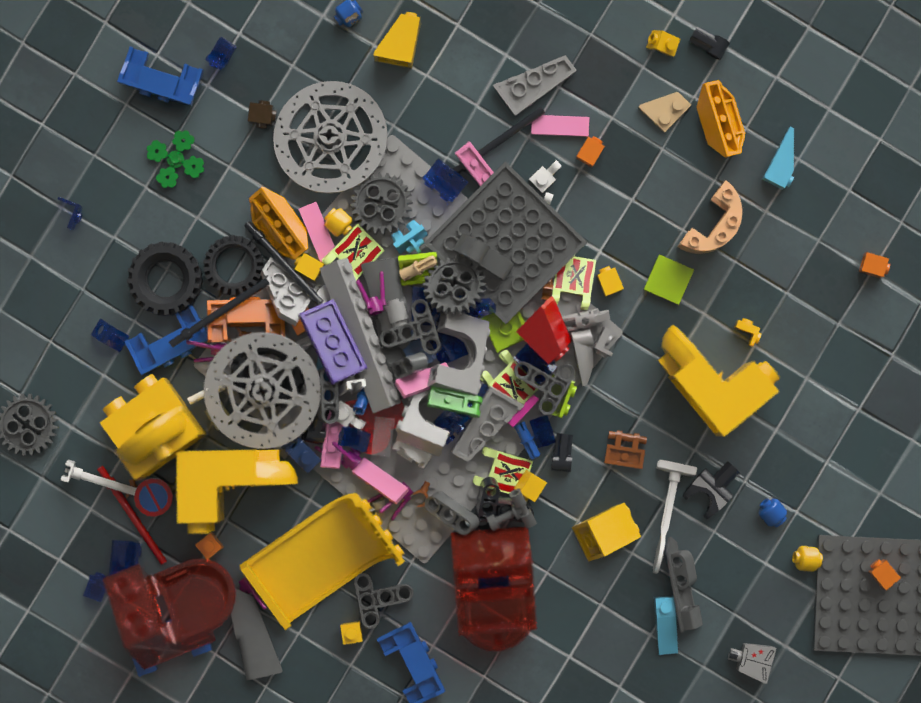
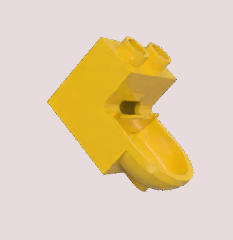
(716, 401)
(151, 427)
(206, 473)

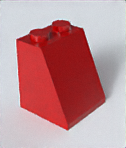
(546, 332)

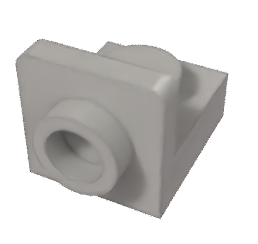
(603, 339)

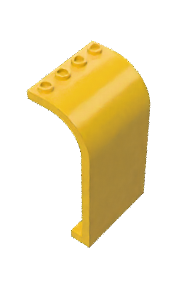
(319, 557)

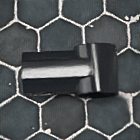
(713, 45)
(316, 431)
(562, 457)

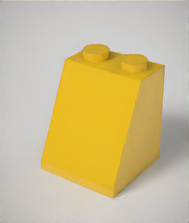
(400, 42)
(606, 532)

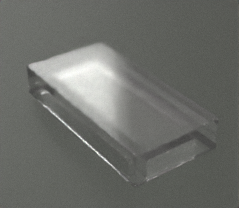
(383, 436)

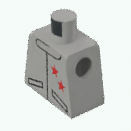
(754, 660)

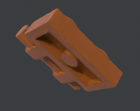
(625, 456)

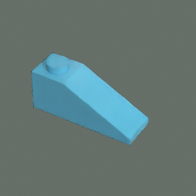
(782, 164)
(666, 624)

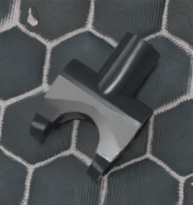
(714, 487)

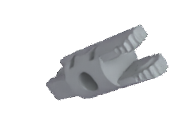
(595, 318)

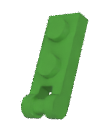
(454, 401)

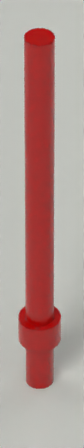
(134, 518)

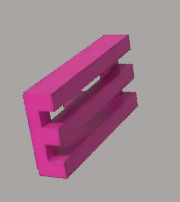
(527, 406)

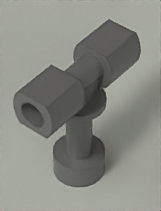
(518, 509)

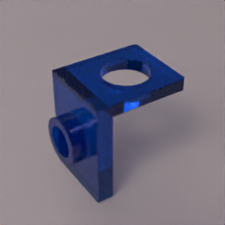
(76, 215)
(110, 335)

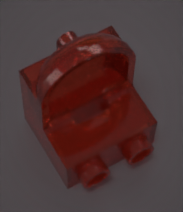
(197, 598)
(494, 616)

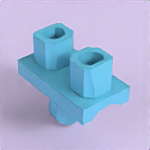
(411, 240)

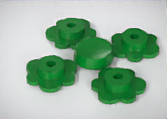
(175, 159)

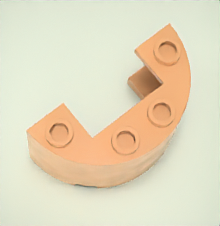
(725, 229)

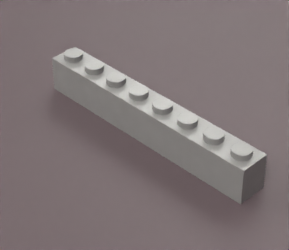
(347, 296)

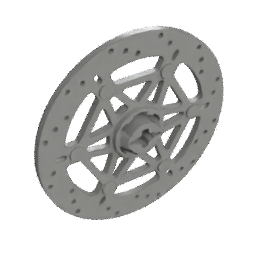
(336, 143)
(227, 381)

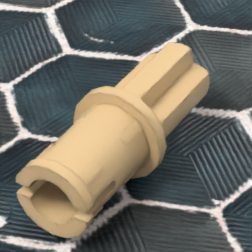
(417, 268)

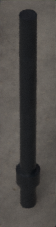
(503, 137)
(260, 238)
(187, 333)

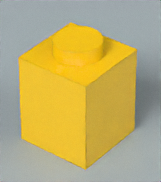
(308, 266)
(609, 281)
(530, 485)
(351, 632)

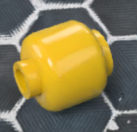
(338, 222)
(807, 558)

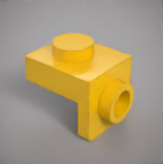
(663, 42)
(748, 327)

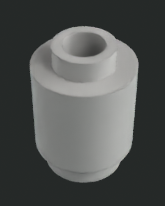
(396, 313)

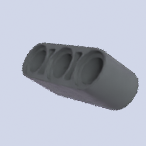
(332, 404)
(442, 512)

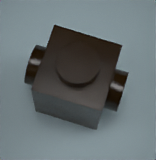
(261, 114)

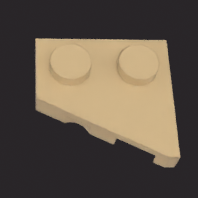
(665, 110)

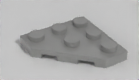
(285, 293)

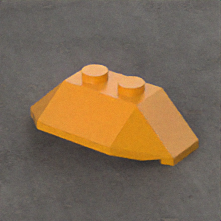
(720, 119)
(279, 223)

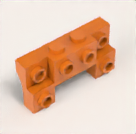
(250, 313)

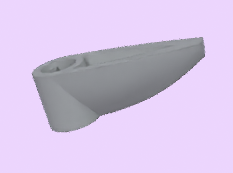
(584, 355)

